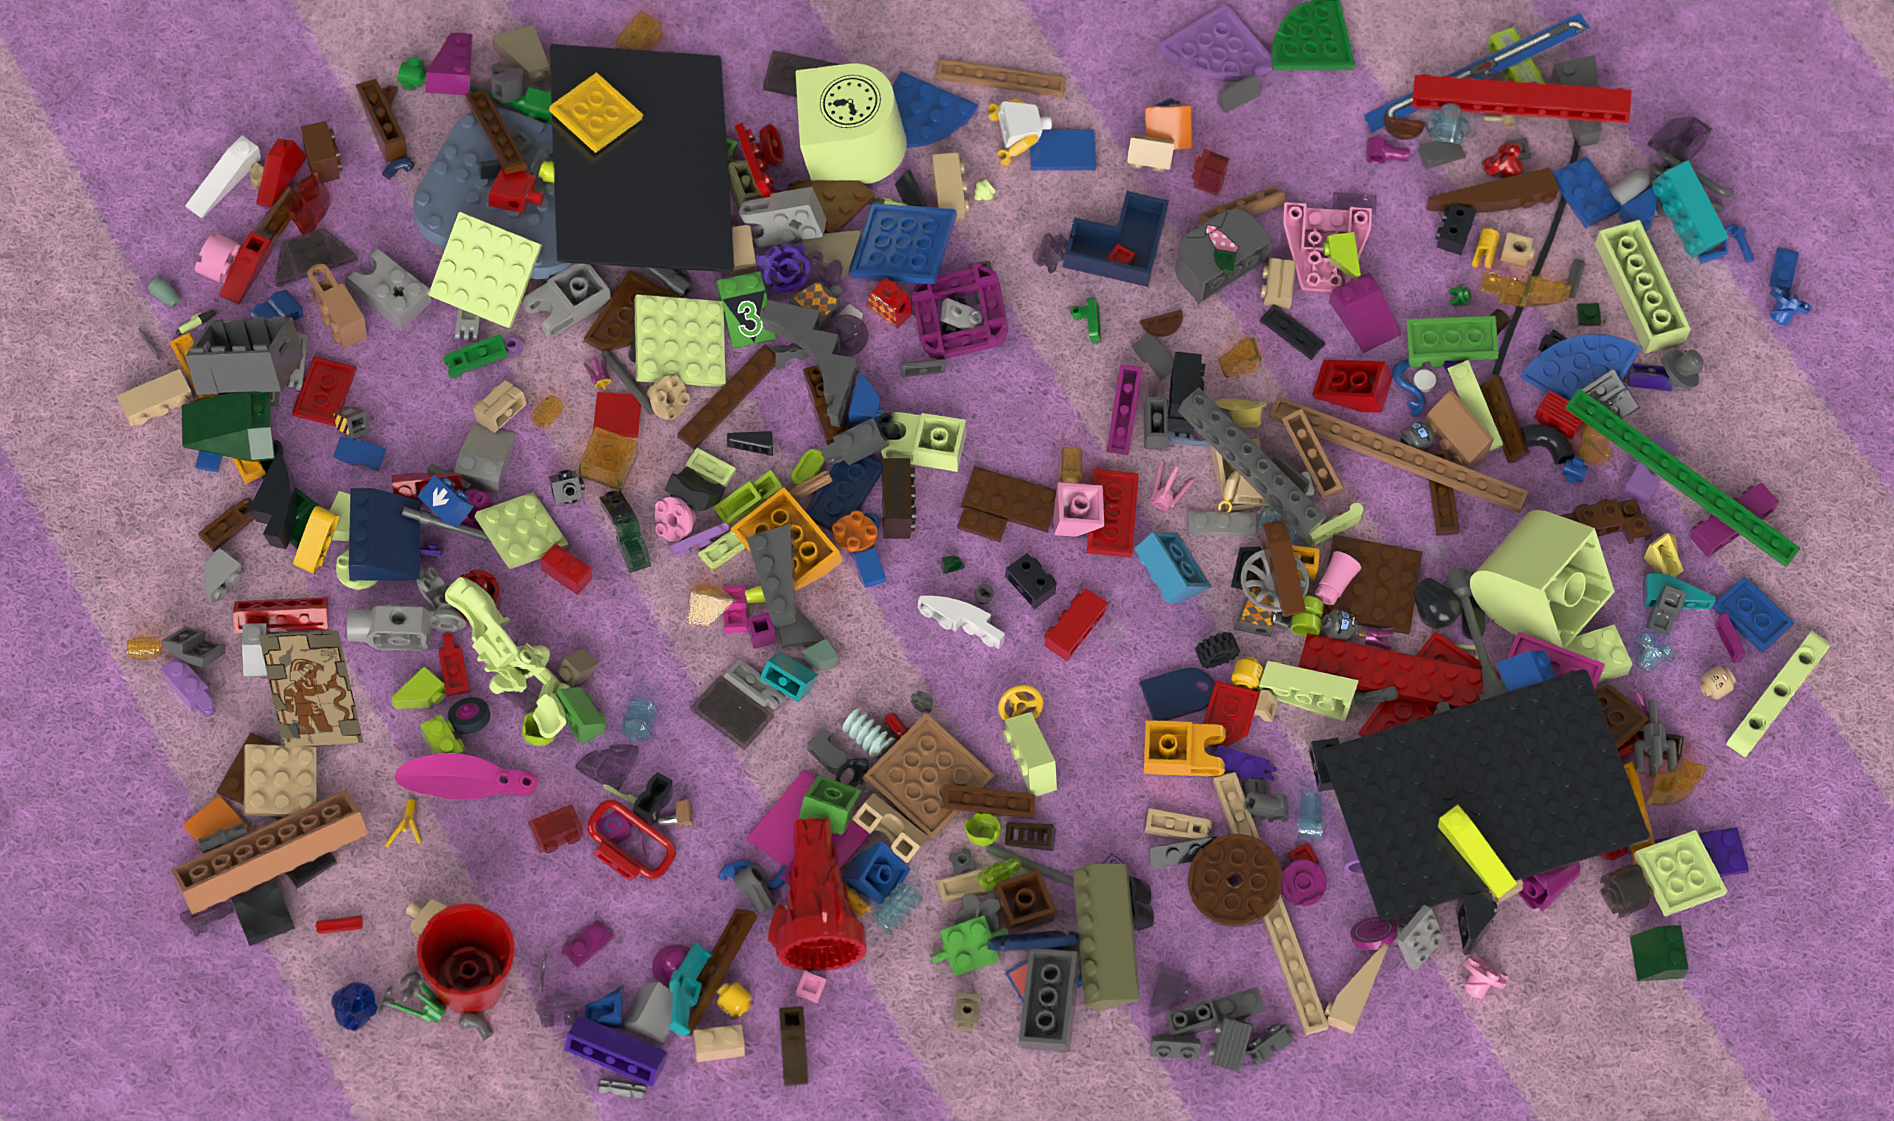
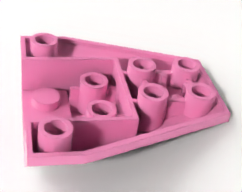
(1307, 231)

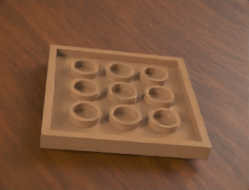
(917, 769)

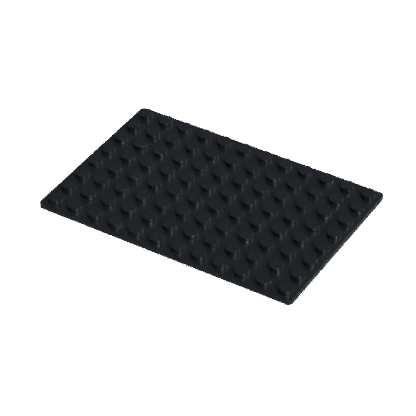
(662, 184)
(1524, 768)

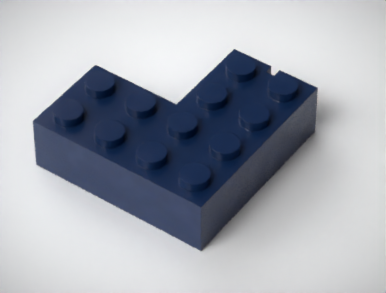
(1137, 230)

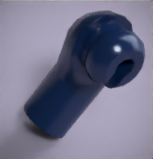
(397, 164)

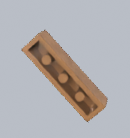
(1313, 454)

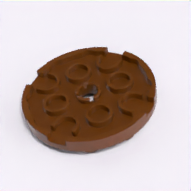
(1229, 857)

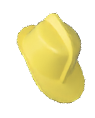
(1243, 412)

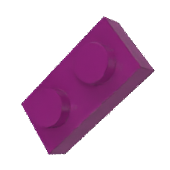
(587, 943)

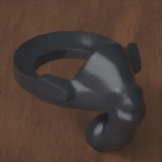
(860, 768)

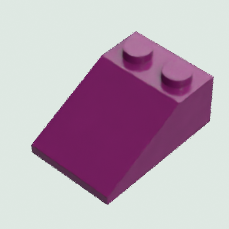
(1364, 312)

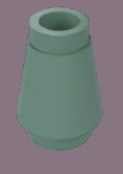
(163, 291)

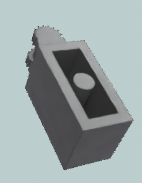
(856, 443)

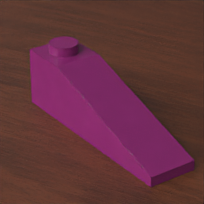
(1124, 409)

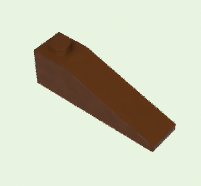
(382, 120)
(1282, 567)

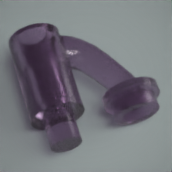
(833, 272)

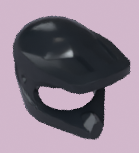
(1437, 603)

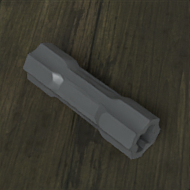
(672, 280)

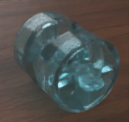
(638, 720)

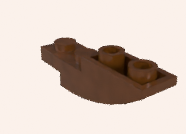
(816, 392)

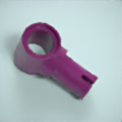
(1380, 151)

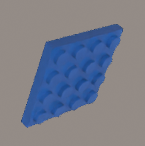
(903, 243)

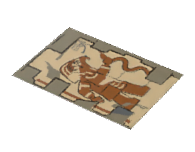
(310, 689)

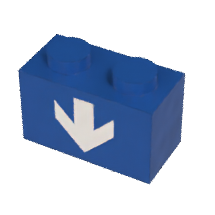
(445, 501)

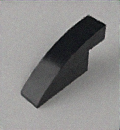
(277, 504)

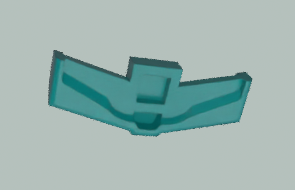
(686, 988)

